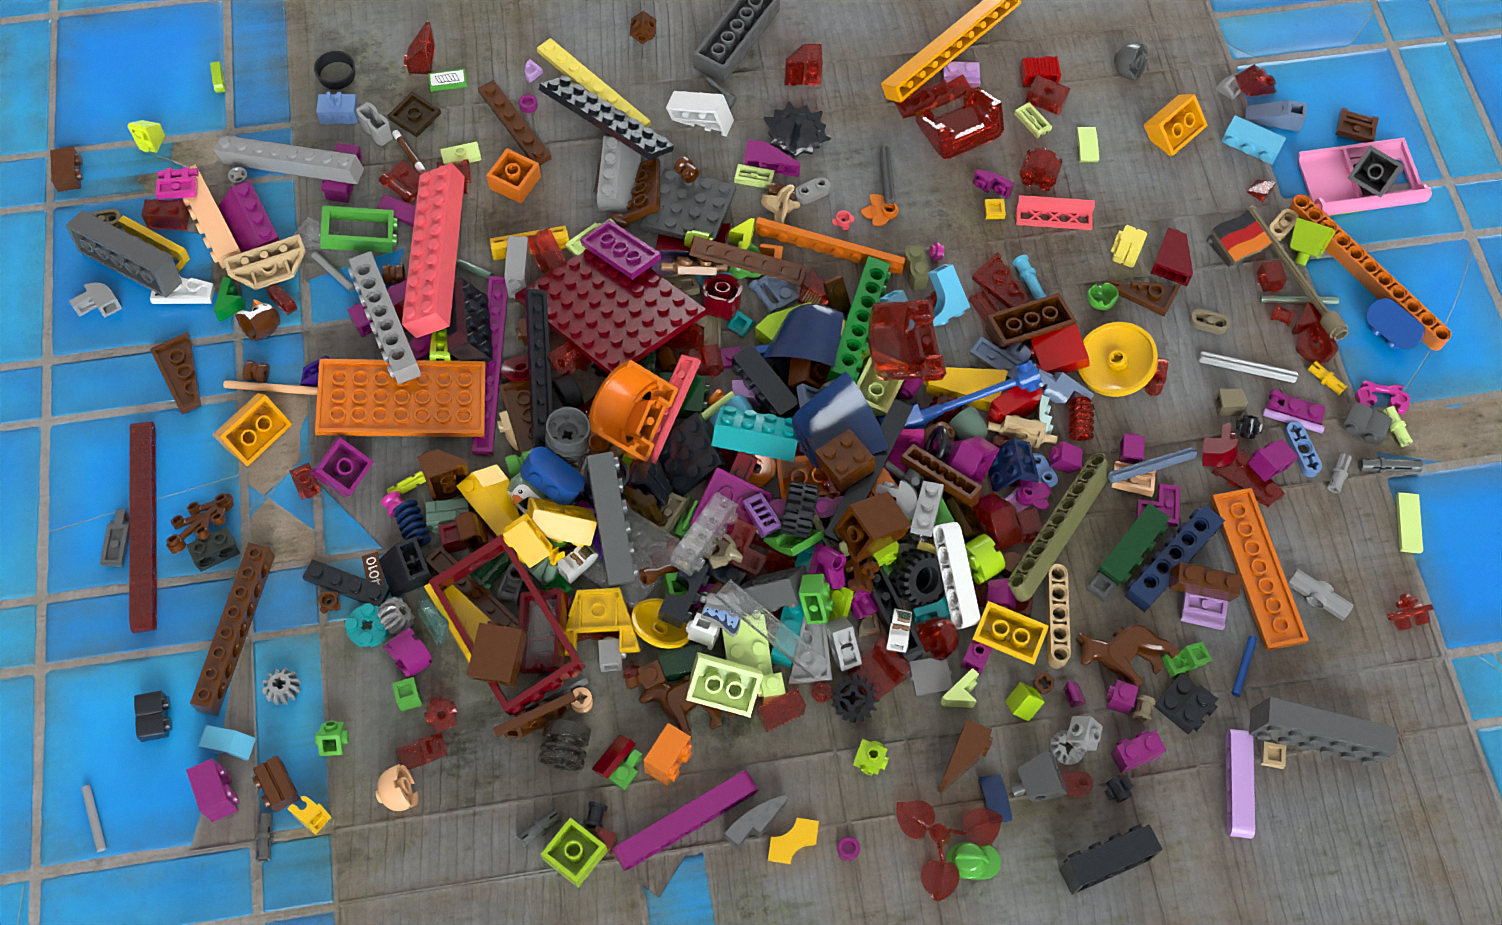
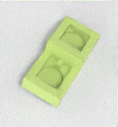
(1088, 144)

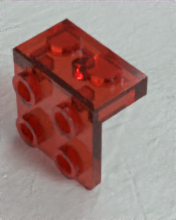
(882, 668)

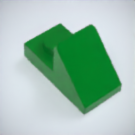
(227, 301)

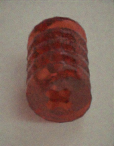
(1081, 419)

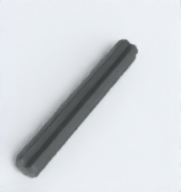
(887, 175)

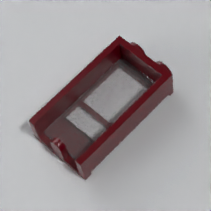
(543, 648)

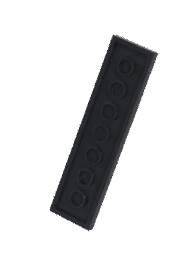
(607, 117)

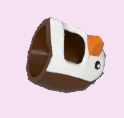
(259, 322)

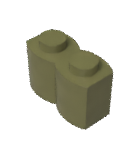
(916, 267)

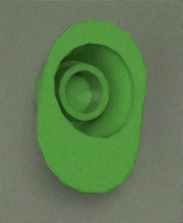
(975, 860)

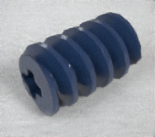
(411, 522)

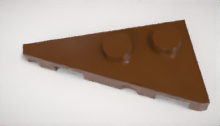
(1148, 295)

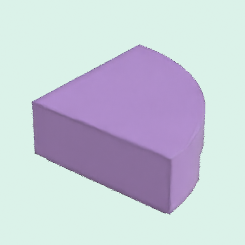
(532, 71)

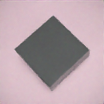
(1101, 586)

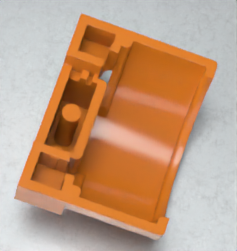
(623, 415)

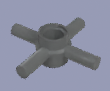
(910, 476)

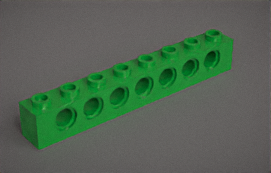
(857, 324)

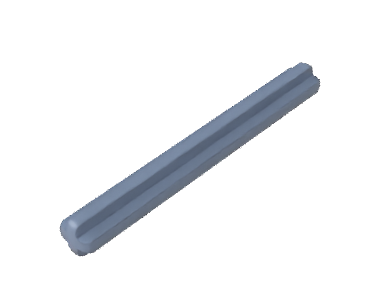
(1152, 465)

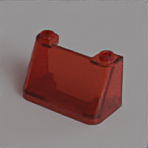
(965, 127)

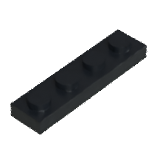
(345, 583)

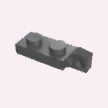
(116, 541)

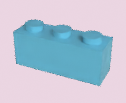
(1253, 139)

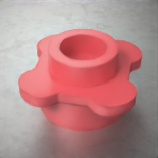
(843, 215)

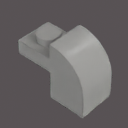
(96, 296)
(905, 496)

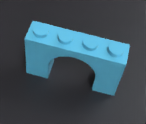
(949, 292)

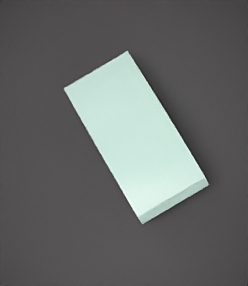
(1042, 413)

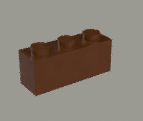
(1205, 581)

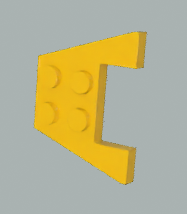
(601, 612)

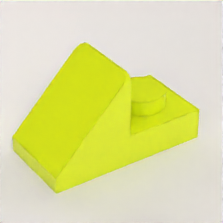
(742, 234)

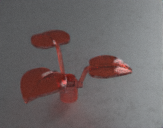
(916, 818)

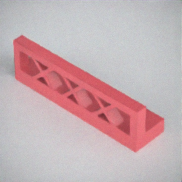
(1054, 208)

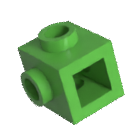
(331, 738)

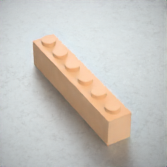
(211, 223)

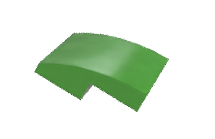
(791, 544)

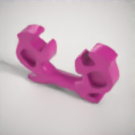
(1399, 398)

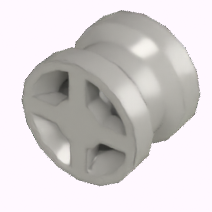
(239, 174)

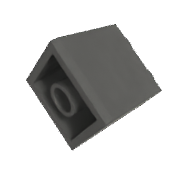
(1376, 172)

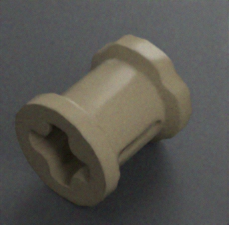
(1143, 708)

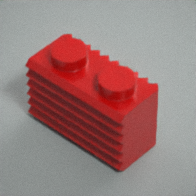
(1046, 67)

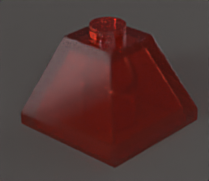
(421, 52)

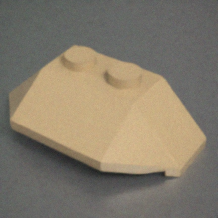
(267, 263)

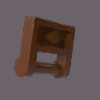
(1356, 126)

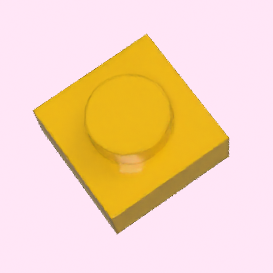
(994, 209)

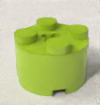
(983, 558)

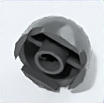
(1131, 60)

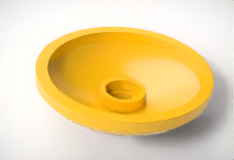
(654, 630)

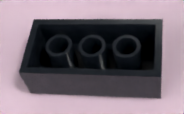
(469, 324)
(1111, 858)

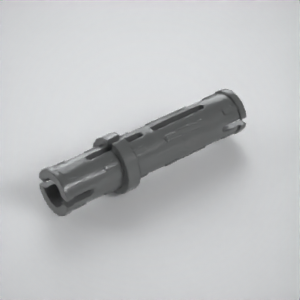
(1382, 464)

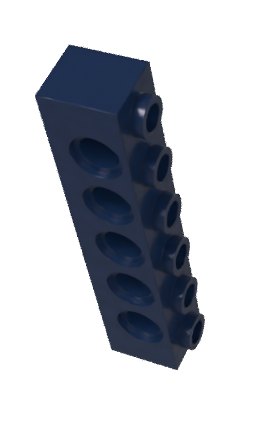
(1208, 522)

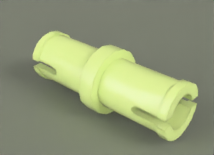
(1398, 427)

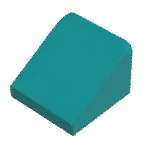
(741, 323)

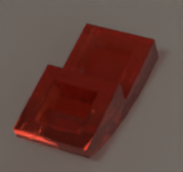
(422, 752)

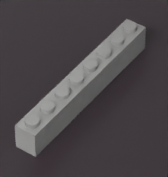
(289, 159)

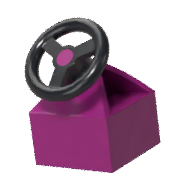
(968, 456)

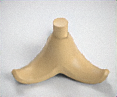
(780, 204)

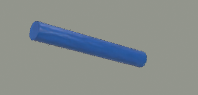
(1243, 669)

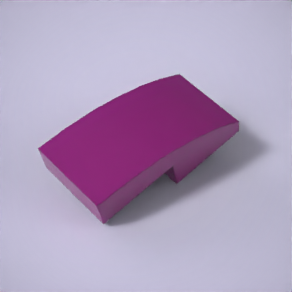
(987, 180)

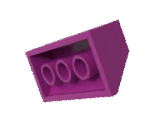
(247, 218)

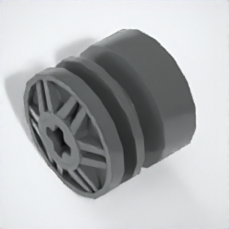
(567, 433)

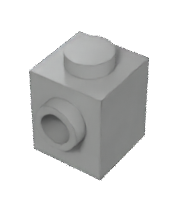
(609, 654)

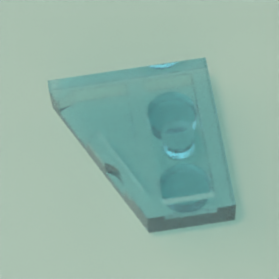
(434, 621)

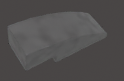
(755, 821)

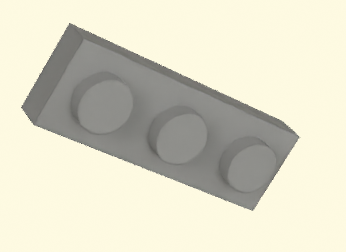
(927, 508)

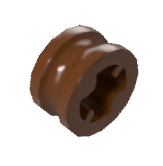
(1048, 679)

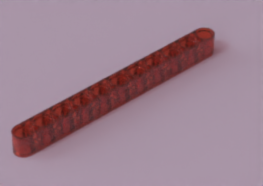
(142, 528)

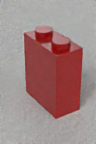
(1060, 351)
(1013, 402)

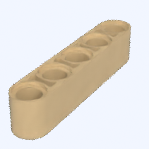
(1061, 607)

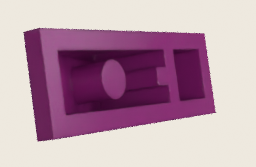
(766, 156)

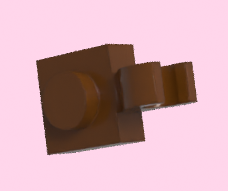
(649, 676)

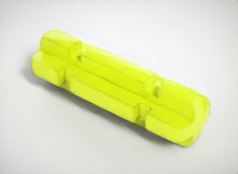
(408, 483)

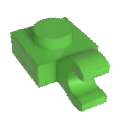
(625, 772)

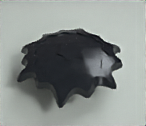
(796, 130)

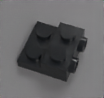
(1186, 704)

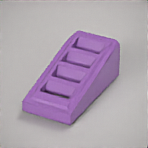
(772, 517)

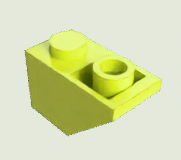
(147, 135)

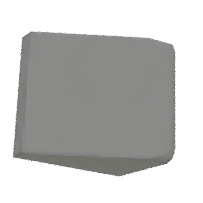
(1229, 87)

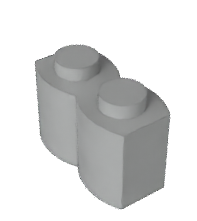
(374, 123)

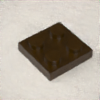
(414, 114)
(965, 517)

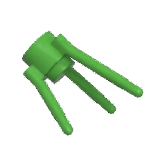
(683, 525)

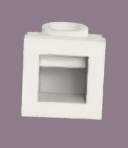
(703, 631)

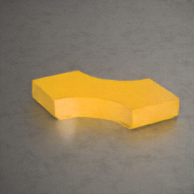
(785, 846)

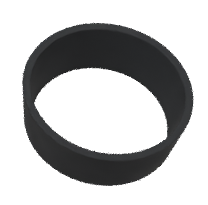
(331, 57)

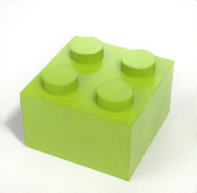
(574, 852)

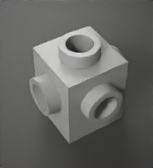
(1084, 733)

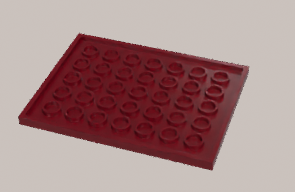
(610, 313)

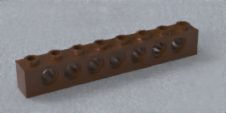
(232, 629)

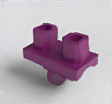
(862, 604)

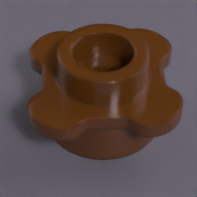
(329, 596)

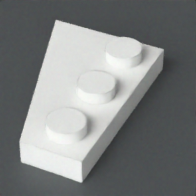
(188, 292)

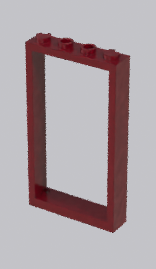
(470, 564)

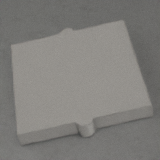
(930, 676)

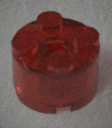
(1040, 168)

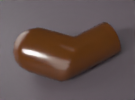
(618, 219)

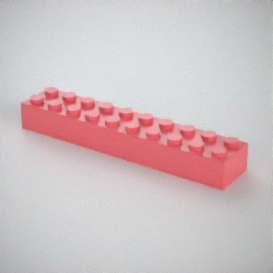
(433, 251)

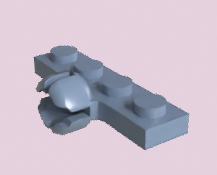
(999, 358)

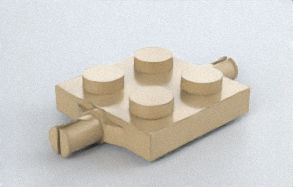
(1023, 429)

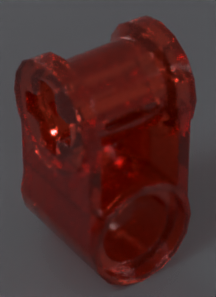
(1155, 385)

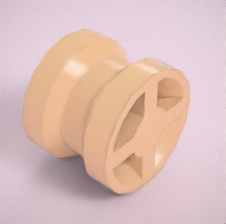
(582, 705)

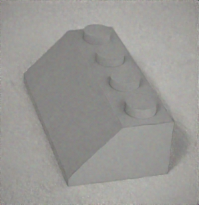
(616, 175)

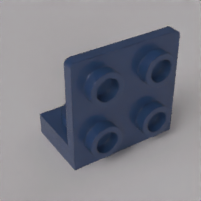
(1012, 463)

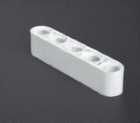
(956, 575)

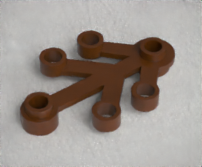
(199, 523)

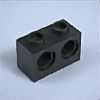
(214, 549)

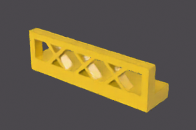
(150, 237)
(499, 244)

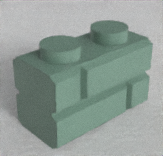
(444, 512)

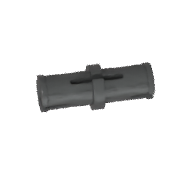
(539, 827)
(264, 837)

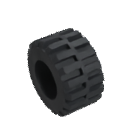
(799, 509)
(905, 574)

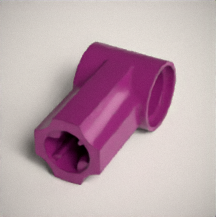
(833, 566)

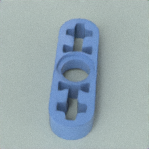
(1303, 439)

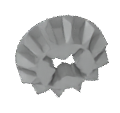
(1060, 752)

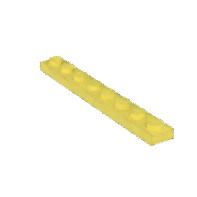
(581, 75)

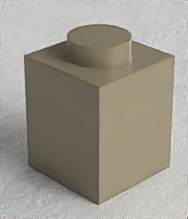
(1230, 402)

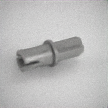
(1339, 473)

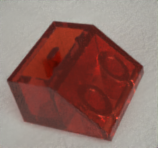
(804, 66)

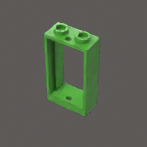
(357, 243)

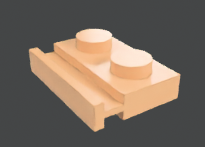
(1141, 484)

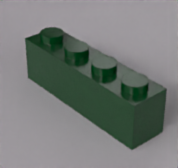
(1134, 543)

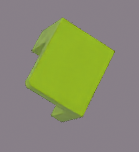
(1024, 701)

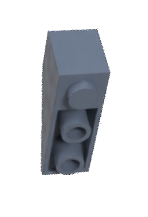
(1280, 114)

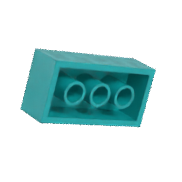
(755, 433)

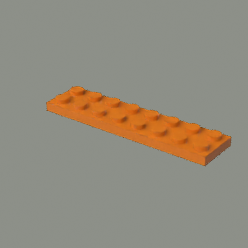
(1260, 570)

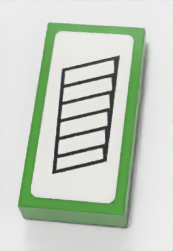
(447, 80)

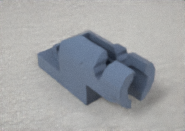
(1061, 386)

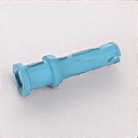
(1028, 274)

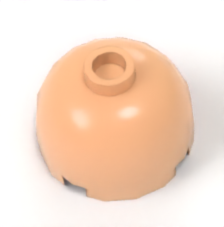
(395, 789)

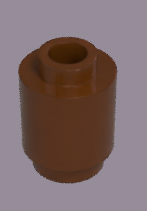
(667, 359)

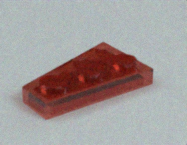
(1000, 282)
(1244, 477)

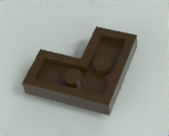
(837, 295)

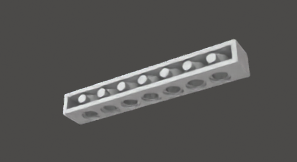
(384, 317)

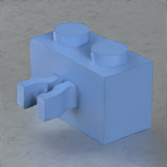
(337, 108)

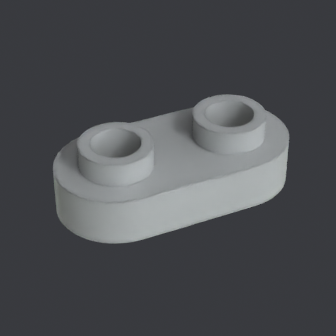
(813, 190)

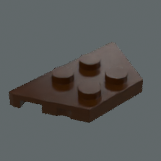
(531, 721)

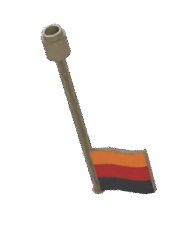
(1249, 236)

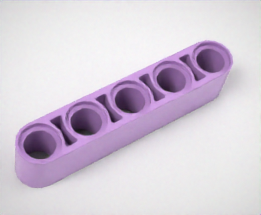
(1240, 784)

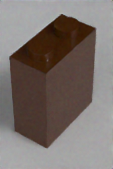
(497, 653)

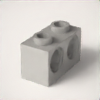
(843, 643)

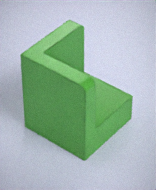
(407, 694)

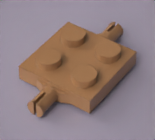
(697, 266)

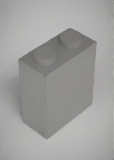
(517, 265)

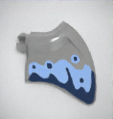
(720, 614)

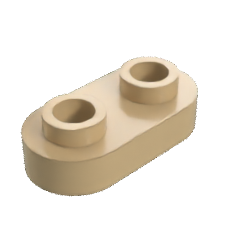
(1282, 225)

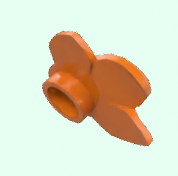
(878, 210)

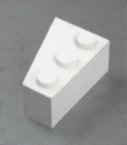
(701, 109)

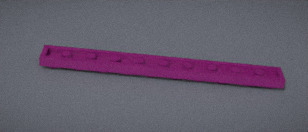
(497, 305)

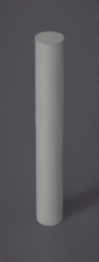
(333, 271)
(93, 818)

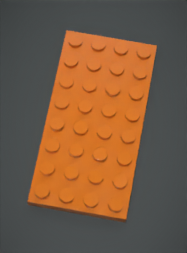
(364, 400)

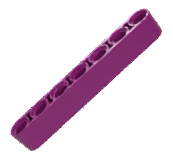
(685, 820)

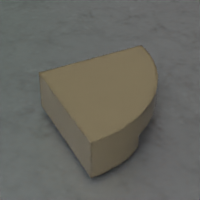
(869, 626)

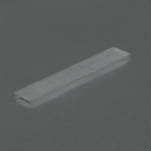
(772, 630)

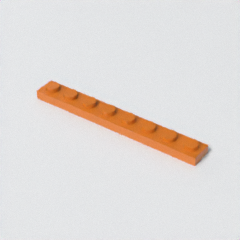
(826, 244)

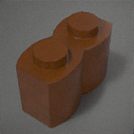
(471, 531)

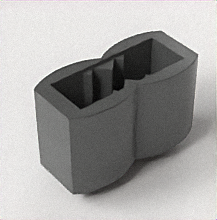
(1366, 423)

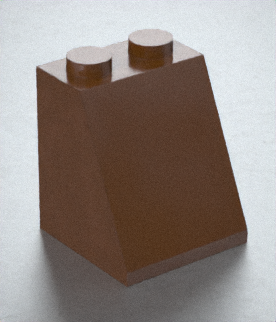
(871, 525)

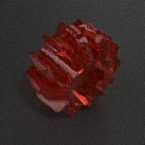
(948, 415)

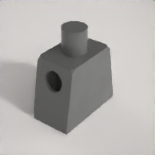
(1040, 779)

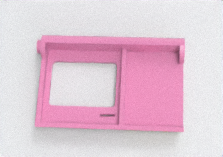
(1327, 173)

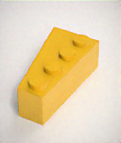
(466, 611)

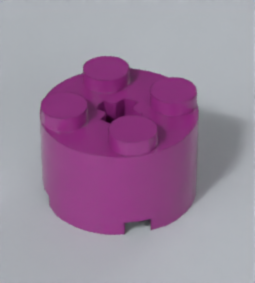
(409, 653)

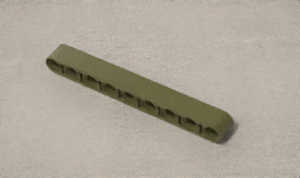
(1059, 528)

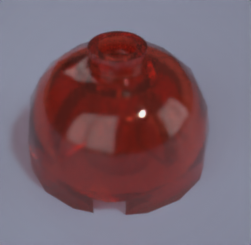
(938, 637)

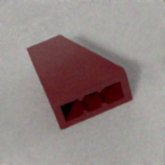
(1174, 258)

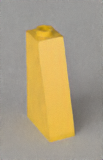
(967, 381)

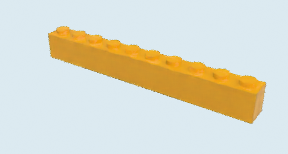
(946, 48)

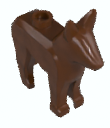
(1121, 650)
(677, 707)

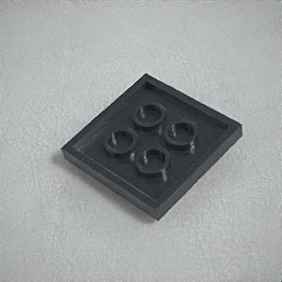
(689, 455)

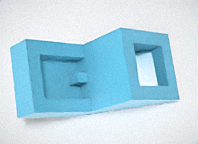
(226, 741)

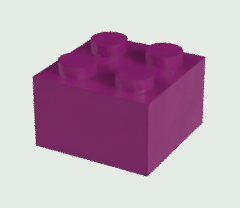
(341, 467)
(213, 790)

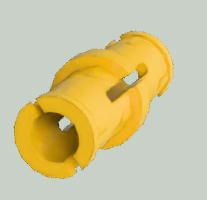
(1327, 378)

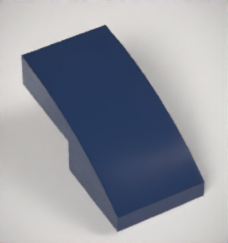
(995, 796)

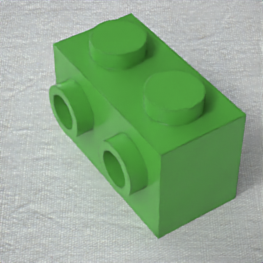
(815, 598)

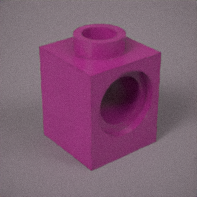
(1132, 448)

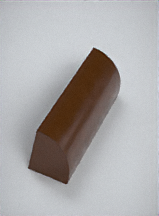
(939, 472)

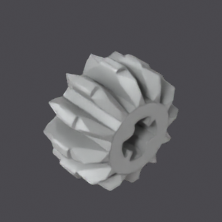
(395, 615)
(288, 690)

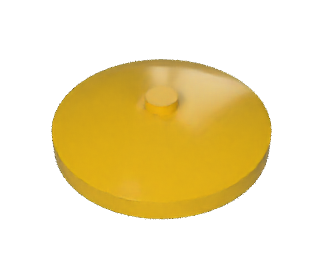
(1120, 359)

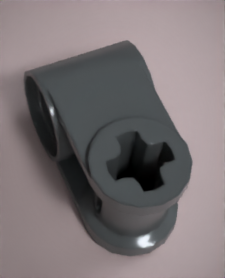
(511, 587)

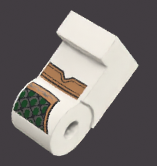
(576, 563)
(899, 630)

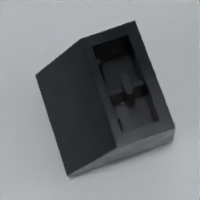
(405, 567)

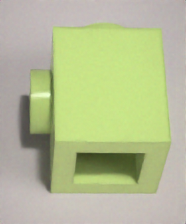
(771, 687)

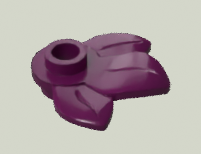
(1033, 494)

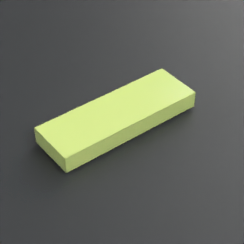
(1409, 523)

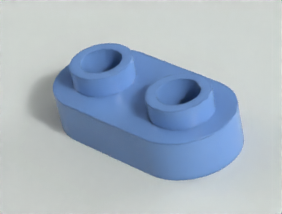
(1045, 470)

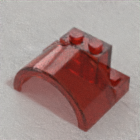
(900, 351)

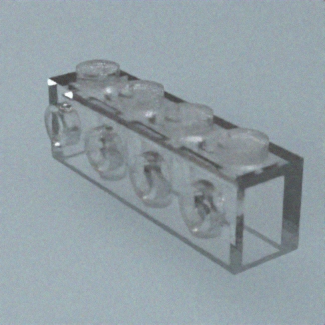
(703, 534)

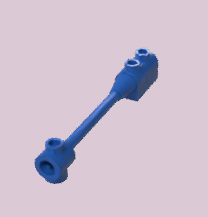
(1025, 378)

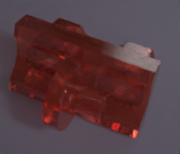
(1402, 616)

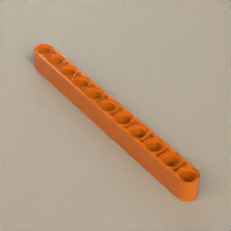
(1371, 273)

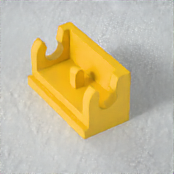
(312, 817)

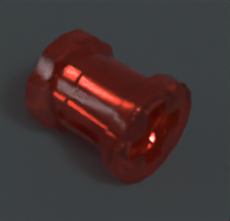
(1282, 314)

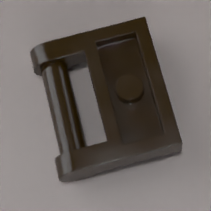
(644, 505)

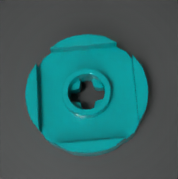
(355, 624)

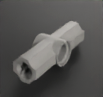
(1320, 594)

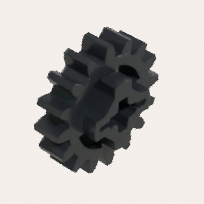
(855, 690)

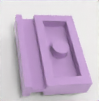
(970, 70)
(1204, 611)

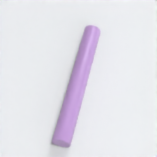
(1288, 419)

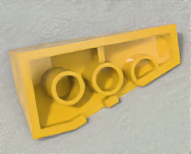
(489, 497)

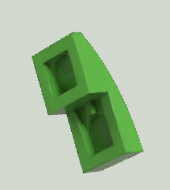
(1188, 659)

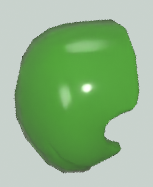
(1102, 296)

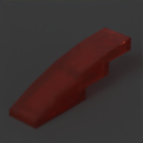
(933, 97)

